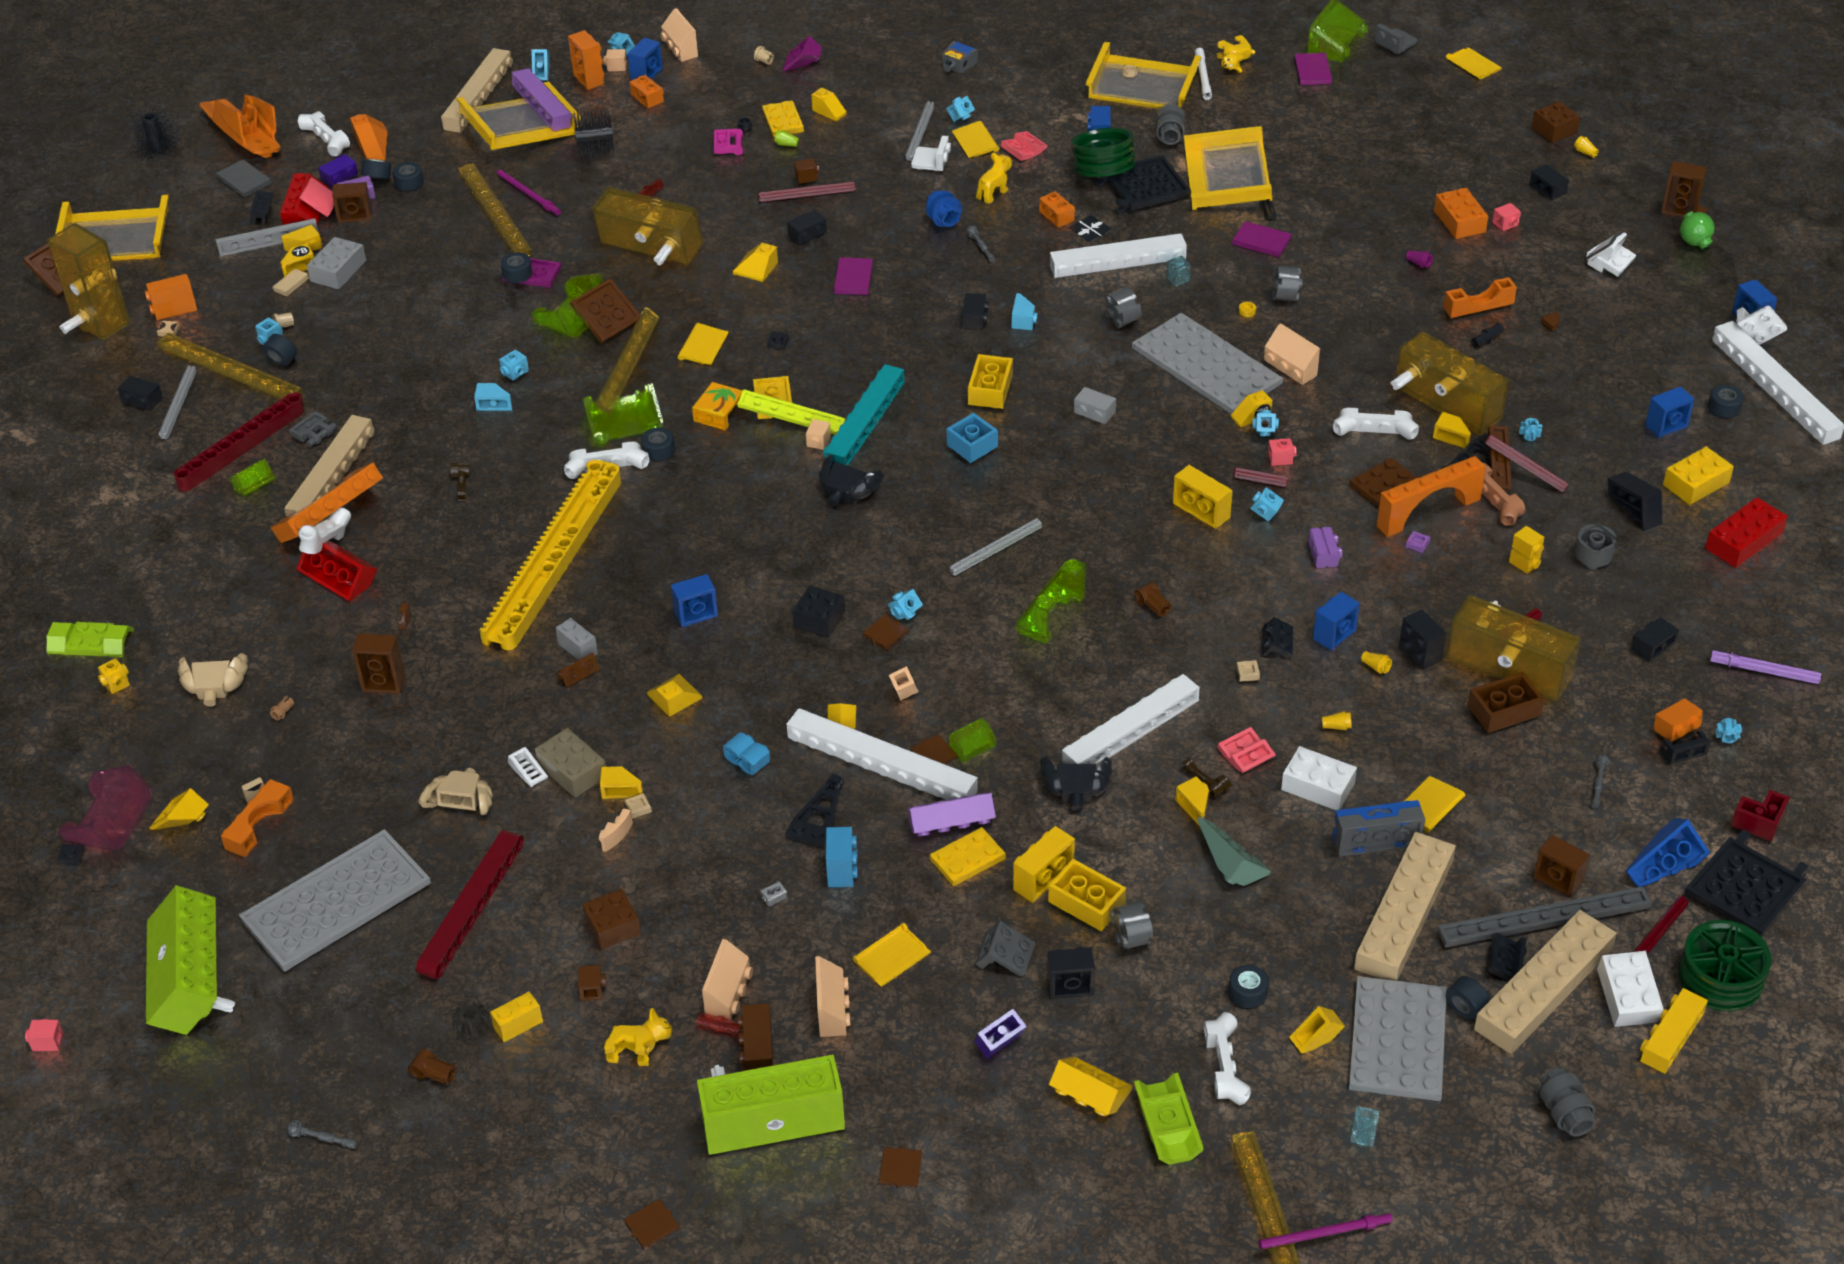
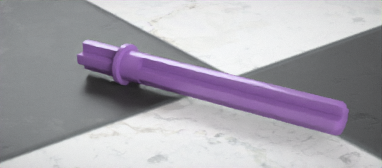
(1765, 667)

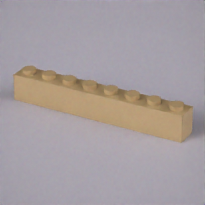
(478, 88)
(333, 463)

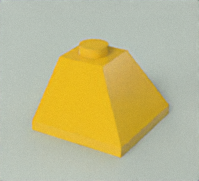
(758, 262)
(674, 695)
(181, 811)

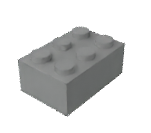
(336, 263)

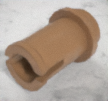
(278, 711)

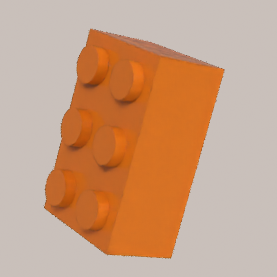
(586, 59)
(1461, 213)

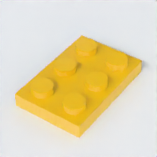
(783, 117)
(773, 387)
(967, 856)

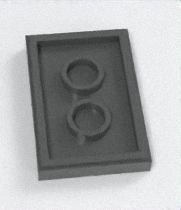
(243, 178)

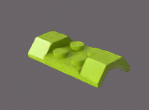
(87, 639)
(1169, 1120)

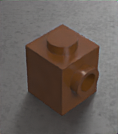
(806, 170)
(591, 982)

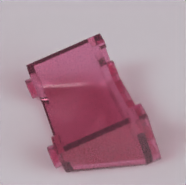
(114, 812)

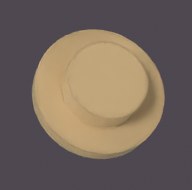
(1129, 71)

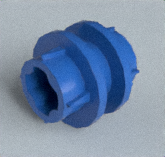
(943, 208)

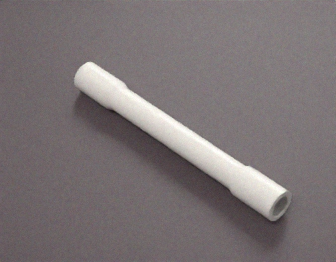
(1206, 88)

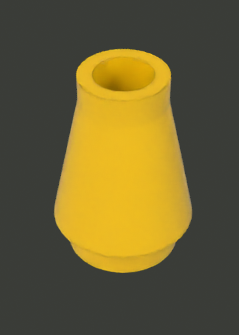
(1584, 146)
(1378, 662)
(1337, 721)

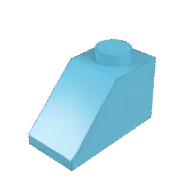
(541, 64)
(1023, 313)
(492, 398)

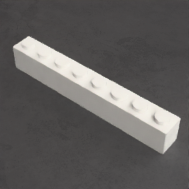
(1117, 255)
(1133, 723)

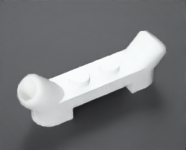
(336, 141)
(1399, 423)
(627, 455)
(333, 527)
(1225, 1083)

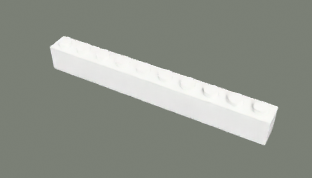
(1778, 383)
(880, 756)

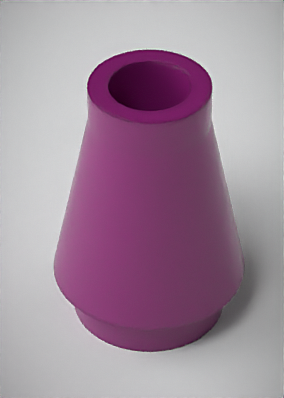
(1421, 258)

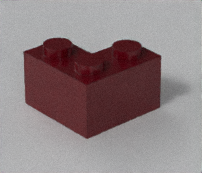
(1761, 818)

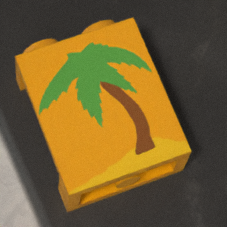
(715, 405)

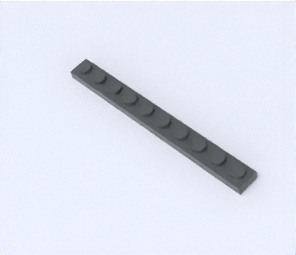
(1543, 916)

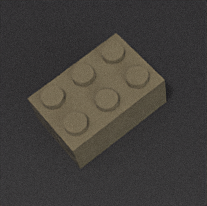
(570, 762)

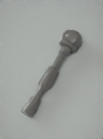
(974, 233)
(1602, 762)
(297, 1128)

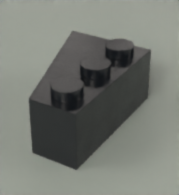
(1638, 498)

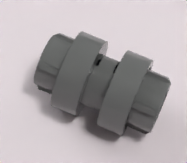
(1170, 124)
(1569, 1104)

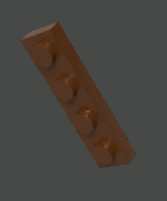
(1499, 463)

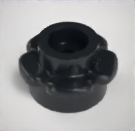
(744, 124)

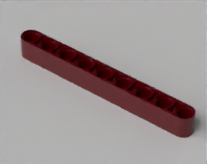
(239, 442)
(469, 904)

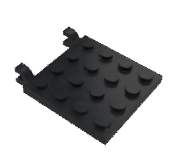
(1147, 184)
(1746, 884)

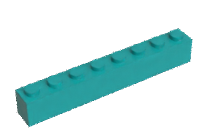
(865, 414)

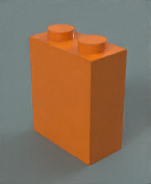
(170, 297)

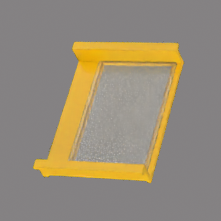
(1152, 87)
(513, 121)
(1227, 167)
(127, 232)

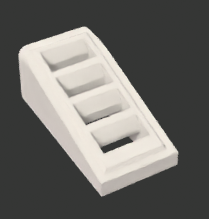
(524, 754)

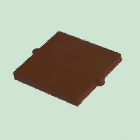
(886, 631)
(935, 749)
(900, 1167)
(651, 1223)

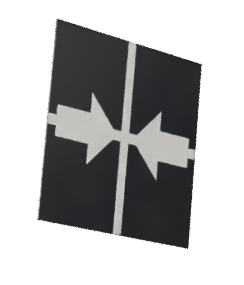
(1090, 228)

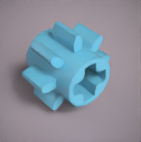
(1530, 429)
(1728, 730)

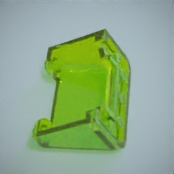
(1335, 30)
(564, 318)
(629, 417)
(1064, 586)

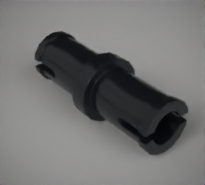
(1487, 335)

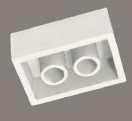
(1319, 778)
(1630, 989)

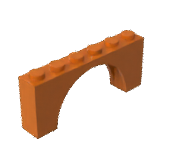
(352, 486)
(1398, 502)

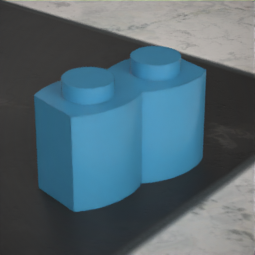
(746, 753)

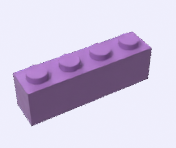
(950, 813)

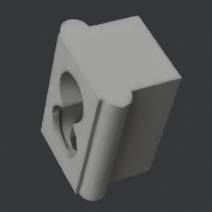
(773, 894)

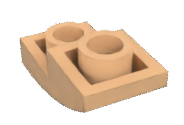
(616, 831)

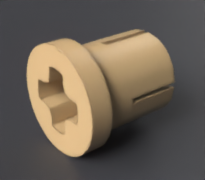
(763, 55)
(284, 320)

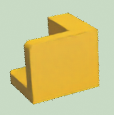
(843, 714)

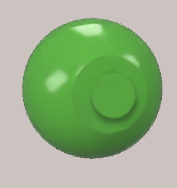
(1697, 229)

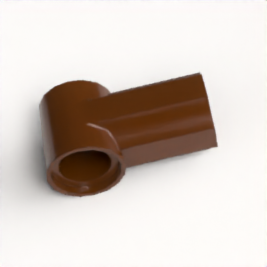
(1150, 595)
(427, 1065)

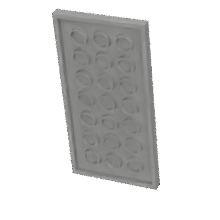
(1205, 362)
(334, 900)

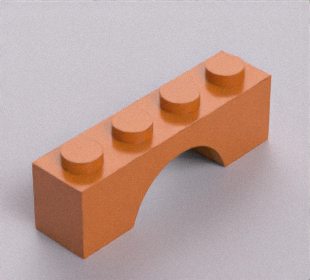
(1499, 294)
(270, 800)

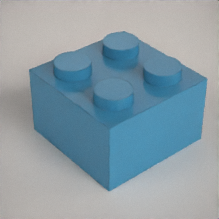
(972, 437)
(841, 856)

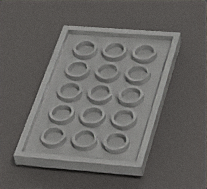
(1398, 1038)

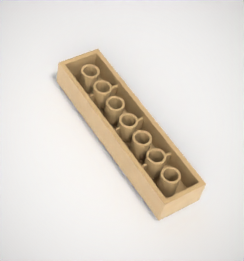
(1405, 907)
(1545, 982)

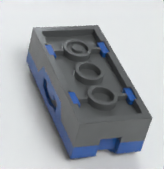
(1377, 827)

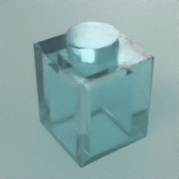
(1178, 270)
(1364, 1126)

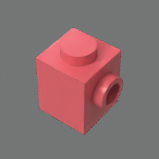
(1506, 217)
(1281, 452)
(44, 1035)

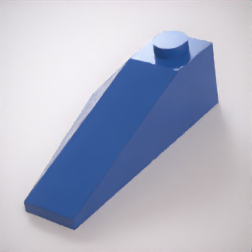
(1670, 851)

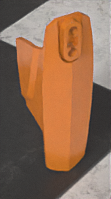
(251, 128)

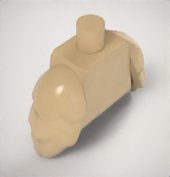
(212, 678)
(458, 791)

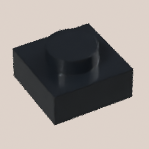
(778, 340)
(71, 854)

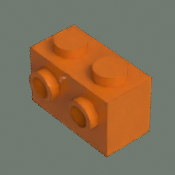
(646, 91)
(1057, 209)
(1678, 720)

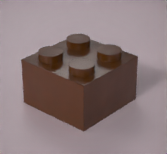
(1555, 122)
(352, 202)
(1561, 866)
(611, 919)

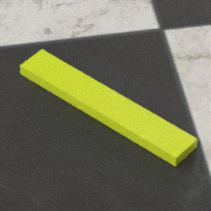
(787, 411)

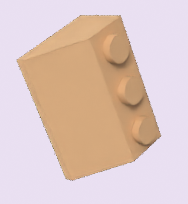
(679, 36)
(1292, 354)
(726, 981)
(831, 998)

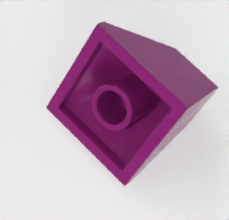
(803, 54)

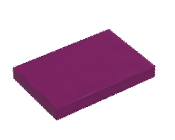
(1313, 68)
(1262, 239)
(543, 273)
(853, 276)

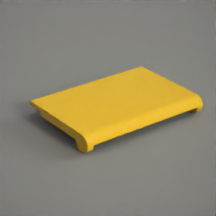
(1473, 63)
(975, 139)
(703, 344)
(1435, 800)
(891, 955)

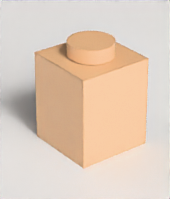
(616, 60)
(818, 434)
(903, 683)

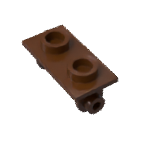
(578, 670)

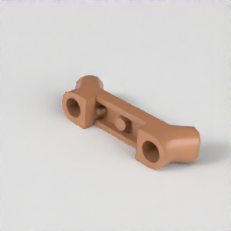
(1509, 506)

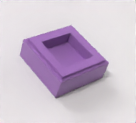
(1418, 542)

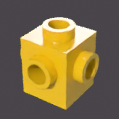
(113, 676)

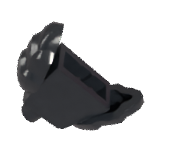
(847, 482)
(1076, 782)

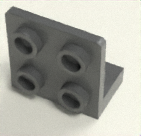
(1006, 948)

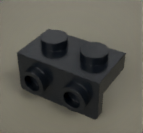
(1277, 637)
(1506, 956)

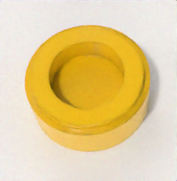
(1247, 309)

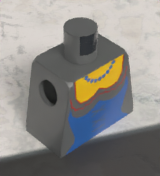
(959, 57)

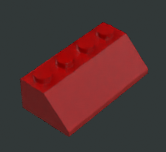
(294, 208)
(338, 570)

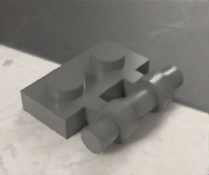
(309, 426)

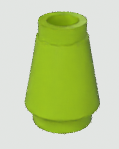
(786, 139)

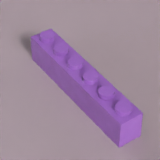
(541, 99)

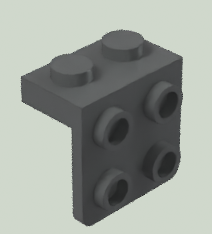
(1394, 39)

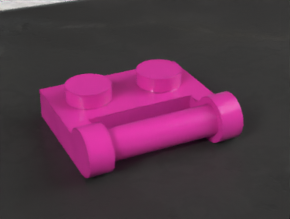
(722, 141)

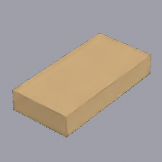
(290, 282)

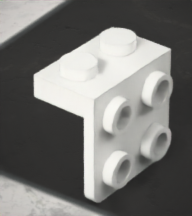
(932, 158)
(1761, 324)

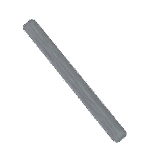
(919, 131)
(177, 402)
(995, 547)

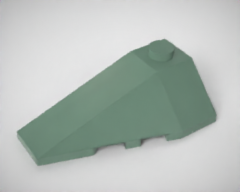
(1231, 857)

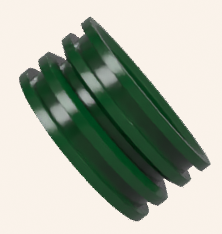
(1103, 152)
(1725, 964)

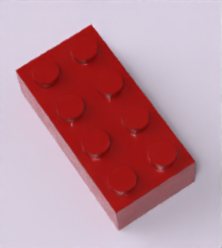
(1746, 532)

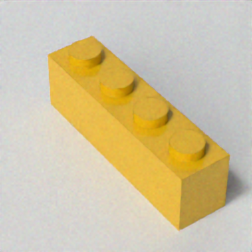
(1673, 1030)

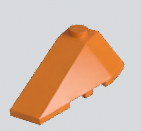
(370, 136)

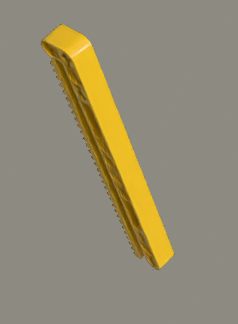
(551, 555)

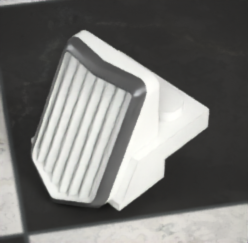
(1611, 255)

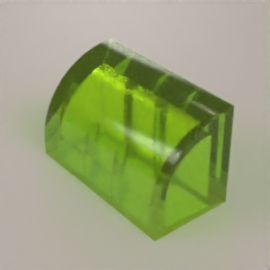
(252, 477)
(972, 740)

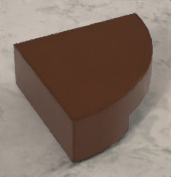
(1551, 321)
(406, 616)

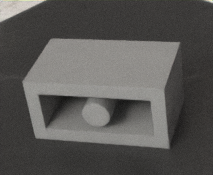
(1094, 405)
(576, 639)

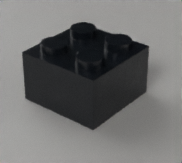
(819, 611)
(1422, 639)
(1070, 973)

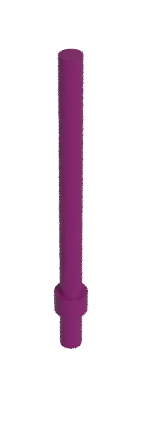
(547, 204)
(1367, 1222)

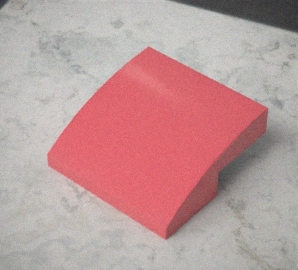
(1024, 145)
(318, 197)
(1246, 750)

